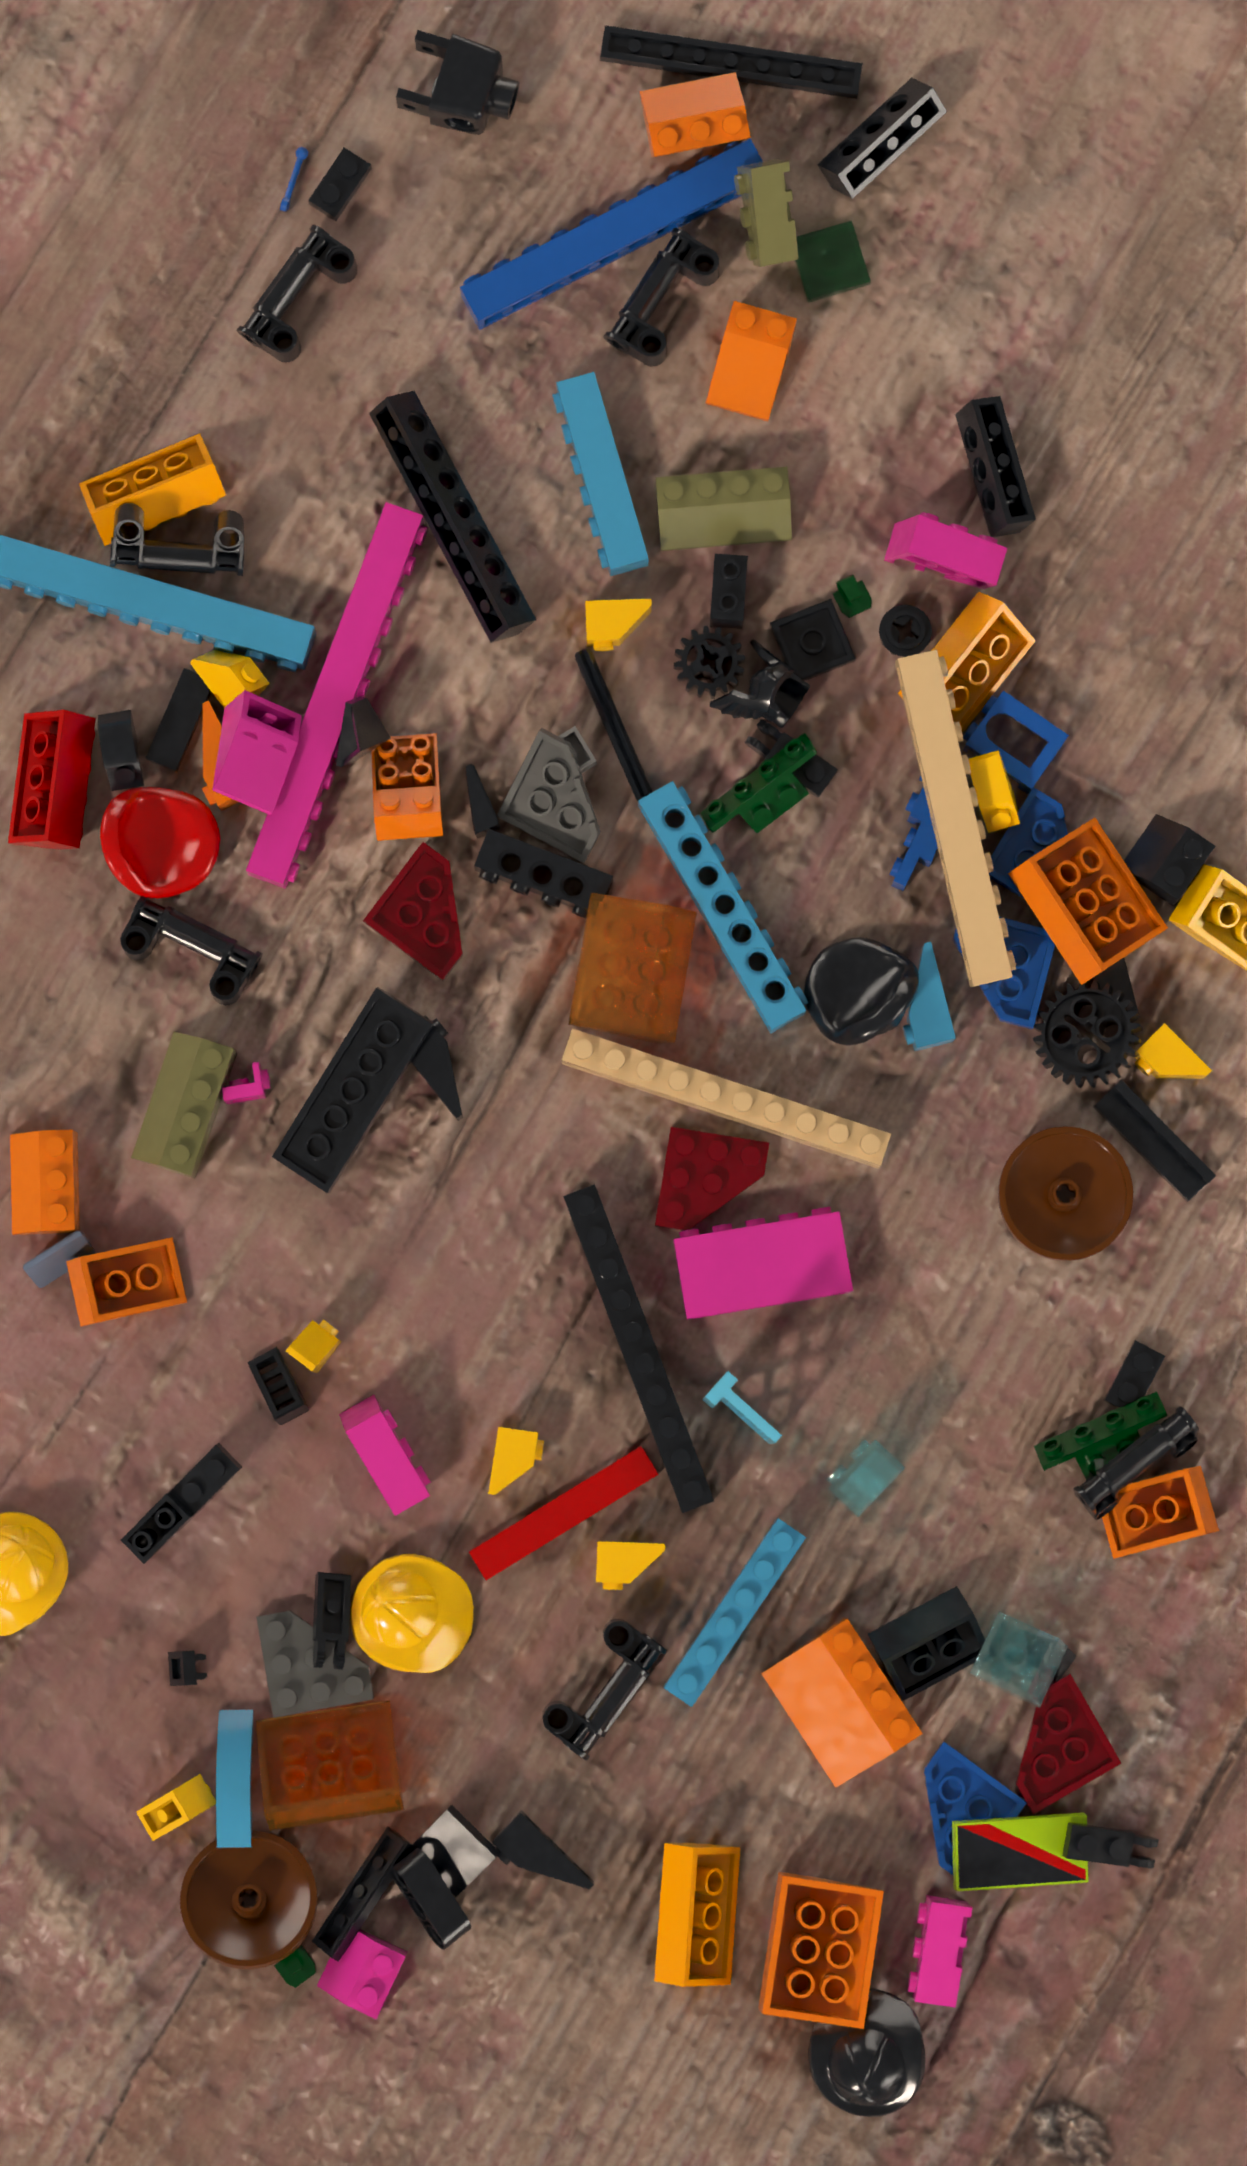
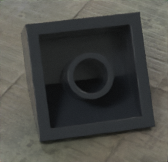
(1167, 857)

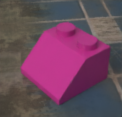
(363, 1973)

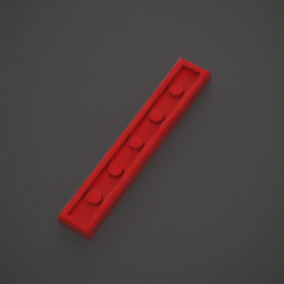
(563, 1513)

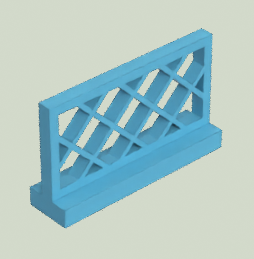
(723, 1392)

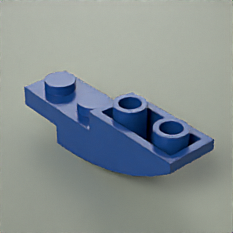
(920, 842)

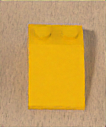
(1215, 913)

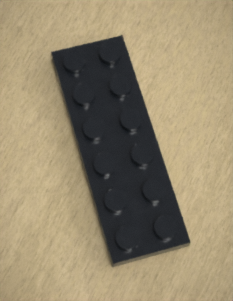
(353, 1090)

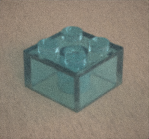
(863, 1477)
(1019, 1659)

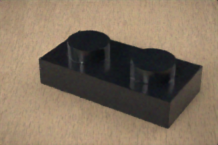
(340, 184)
(1134, 1375)

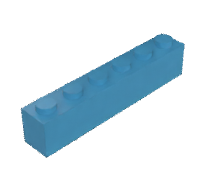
(601, 474)
(734, 1612)

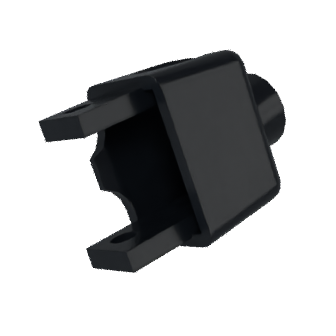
(467, 86)

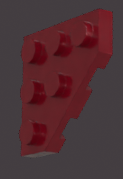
(421, 913)
(705, 1174)
(1062, 1747)

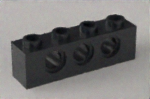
(882, 137)
(995, 466)
(498, 847)

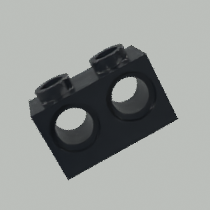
(728, 591)

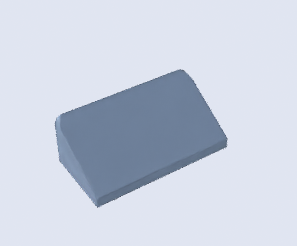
(52, 1262)

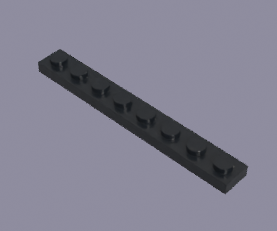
(719, 58)

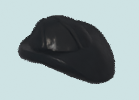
(859, 990)
(871, 2067)

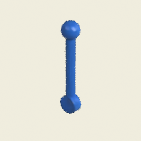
(301, 154)

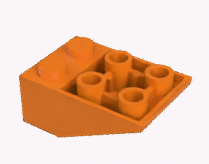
(407, 788)

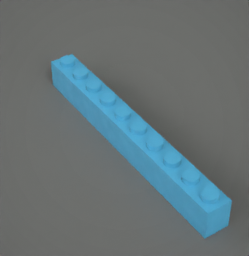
(155, 604)

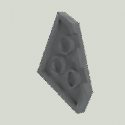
(552, 798)
(291, 1677)

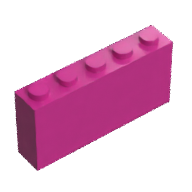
(762, 1263)

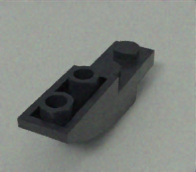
(181, 1503)

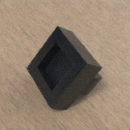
(183, 1668)

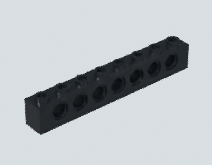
(452, 516)

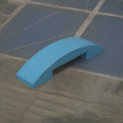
(234, 1779)

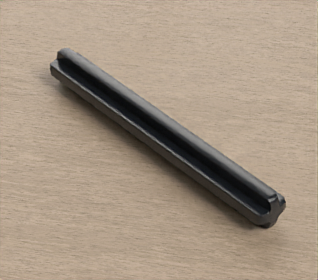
(613, 723)

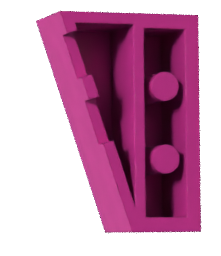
(947, 550)
(385, 1454)
(939, 1950)

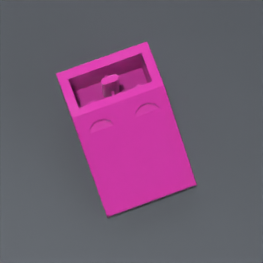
(255, 750)

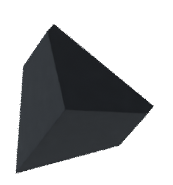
(359, 732)

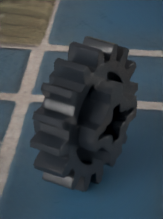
(696, 669)

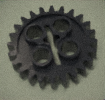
(1107, 1011)

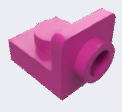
(242, 1091)

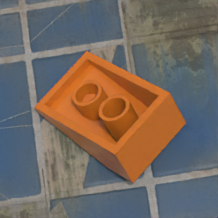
(751, 360)
(126, 1281)
(1160, 1512)

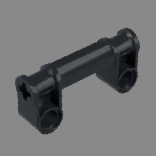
(317, 252)
(631, 329)
(132, 549)
(196, 937)
(1173, 1435)
(613, 1696)

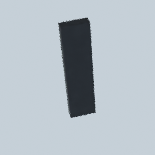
(362, 1894)

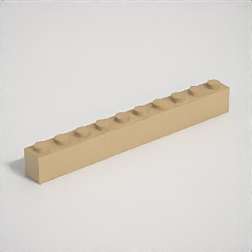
(954, 819)
(726, 1098)

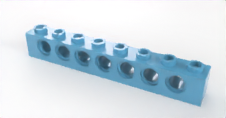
(655, 809)

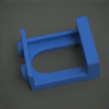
(980, 743)

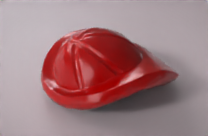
(159, 841)

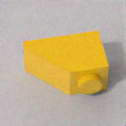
(613, 621)
(229, 675)
(994, 791)
(1169, 1057)
(314, 1345)
(513, 1456)
(624, 1561)
(176, 1807)

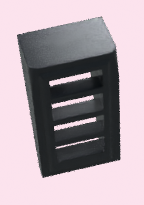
(481, 808)
(291, 1411)

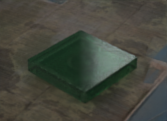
(830, 262)

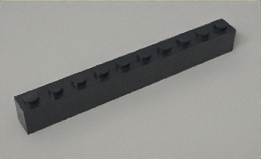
(638, 1349)

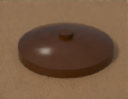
(1065, 1193)
(249, 1902)

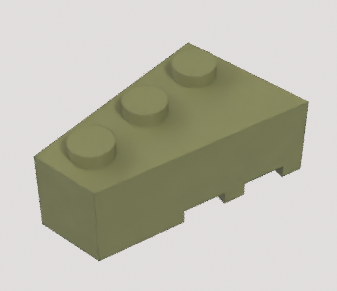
(767, 212)

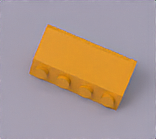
(161, 483)
(980, 654)
(697, 1914)

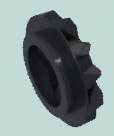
(900, 617)

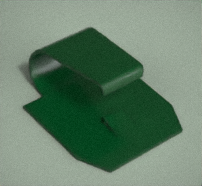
(852, 591)
(296, 1967)

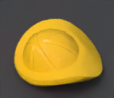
(30, 1570)
(412, 1614)

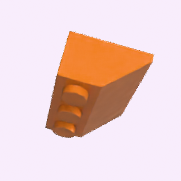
(694, 114)
(44, 1182)

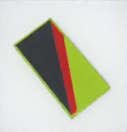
(1014, 1852)

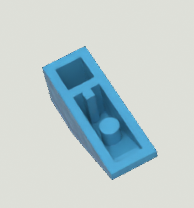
(928, 1013)

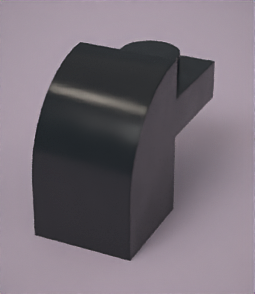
(120, 750)

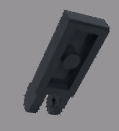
(814, 773)
(331, 1616)
(1106, 1845)

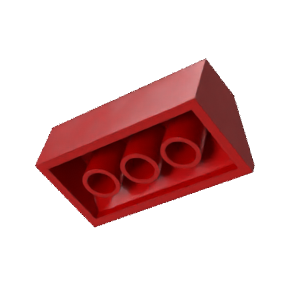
(52, 780)

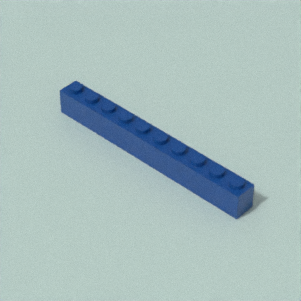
(607, 236)

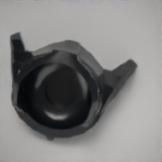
(771, 694)

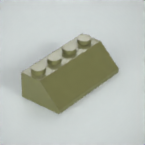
(723, 508)
(184, 1104)

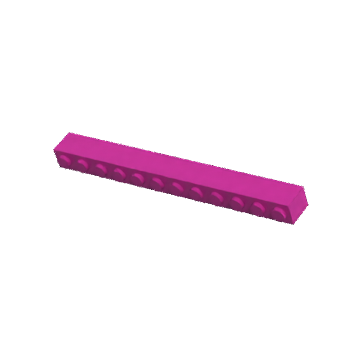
(340, 681)

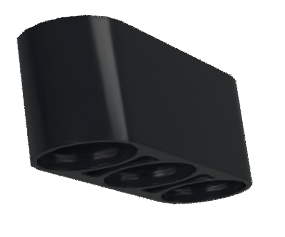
(430, 1898)

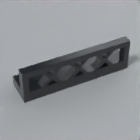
(1154, 1141)

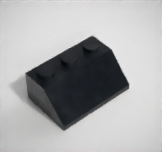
(928, 1643)

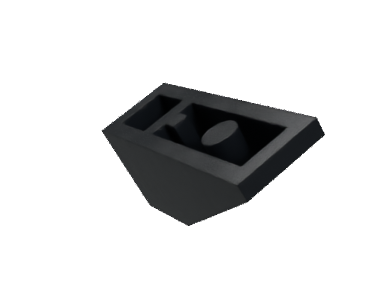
(436, 1067)
(533, 1850)

